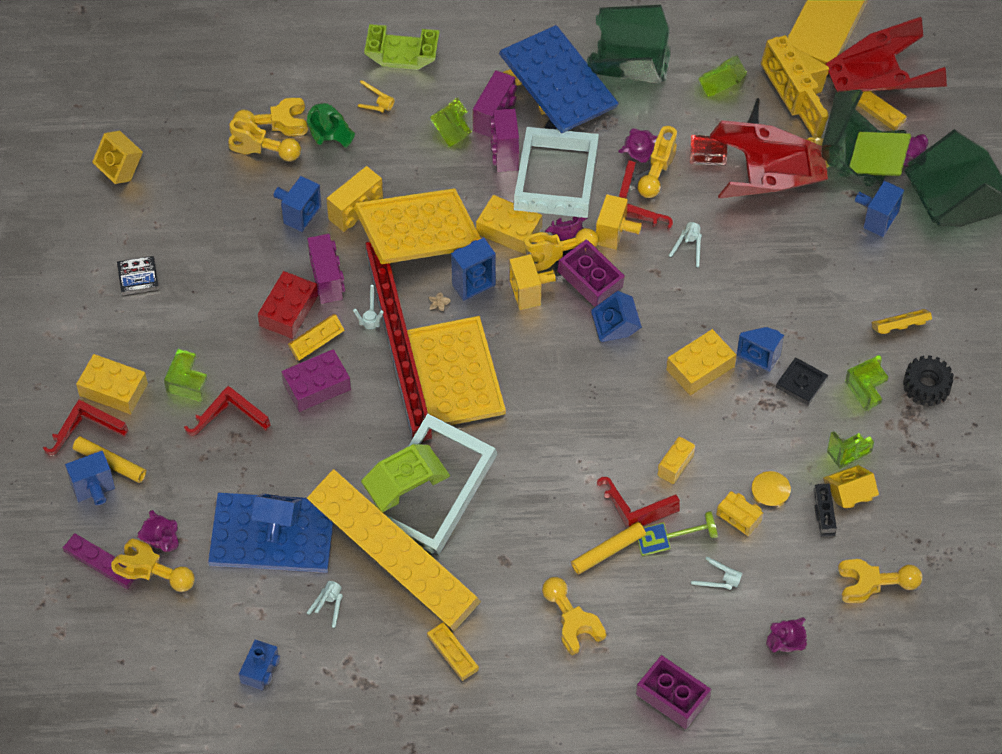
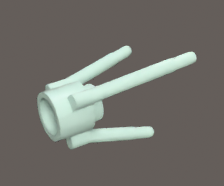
(691, 233)
(370, 319)
(731, 576)
(329, 593)

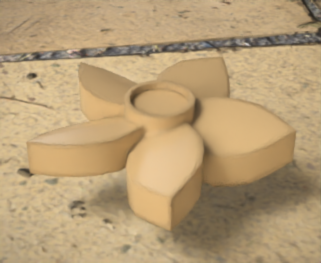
(439, 302)

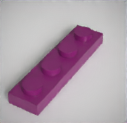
(95, 558)

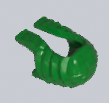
(328, 124)

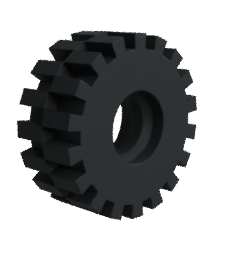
(931, 369)

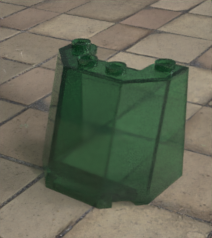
(632, 43)
(842, 135)

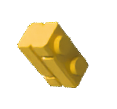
(676, 460)
(740, 513)

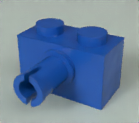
(259, 665)

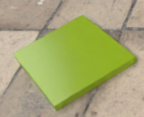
(880, 153)

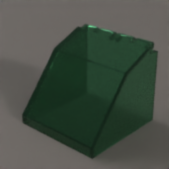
(957, 181)

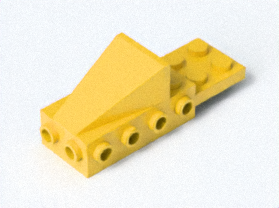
(797, 81)

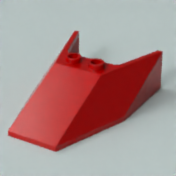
(873, 65)
(773, 158)

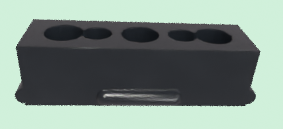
(824, 510)

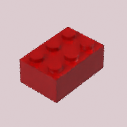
(288, 304)

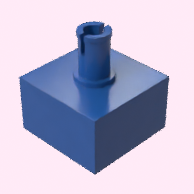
(299, 203)
(882, 208)
(90, 477)
(276, 512)

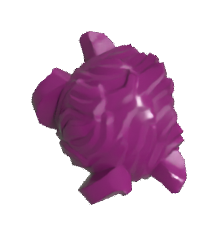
(639, 144)
(916, 146)
(566, 230)
(159, 532)
(787, 636)

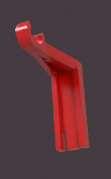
(637, 212)
(227, 396)
(75, 417)
(644, 515)

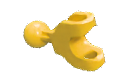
(280, 117)
(254, 139)
(661, 158)
(550, 248)
(144, 564)
(870, 579)
(574, 620)

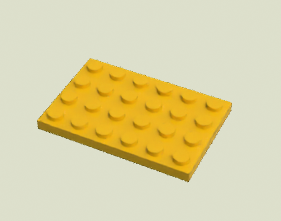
(416, 225)
(456, 371)

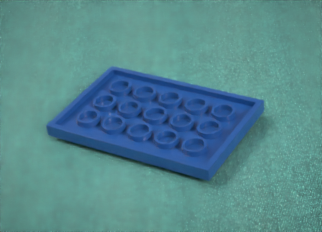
(558, 79)
(243, 542)

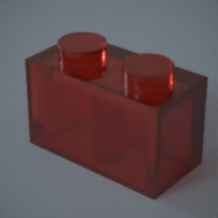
(707, 151)

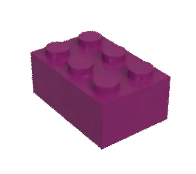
(497, 95)
(504, 140)
(326, 268)
(591, 273)
(316, 380)
(673, 692)

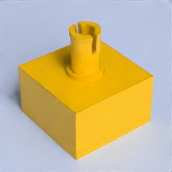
(117, 157)
(613, 222)
(527, 282)

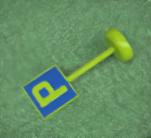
(657, 538)

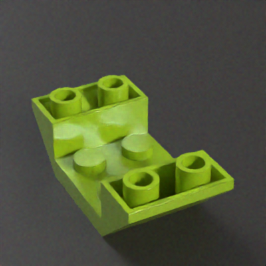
(401, 50)
(402, 474)

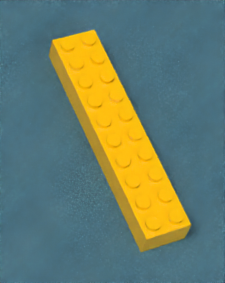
(394, 550)

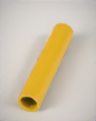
(114, 461)
(608, 548)

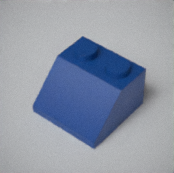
(616, 317)
(760, 347)

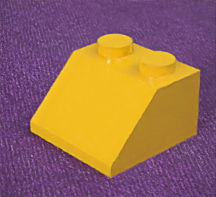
(852, 486)

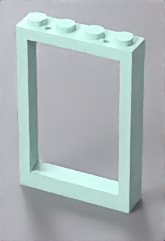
(552, 203)
(488, 456)

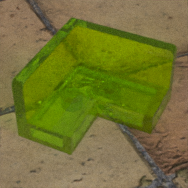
(722, 77)
(450, 122)
(863, 379)
(182, 380)
(850, 450)

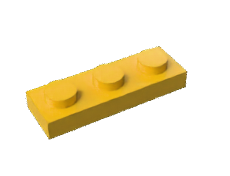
(881, 110)
(901, 321)
(316, 337)
(452, 651)

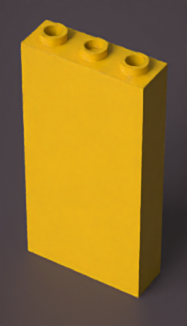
(825, 27)

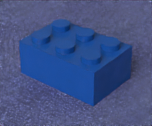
(473, 268)

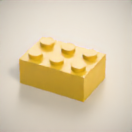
(360, 188)
(507, 226)
(701, 362)
(112, 384)

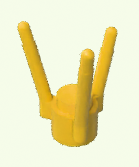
(384, 101)

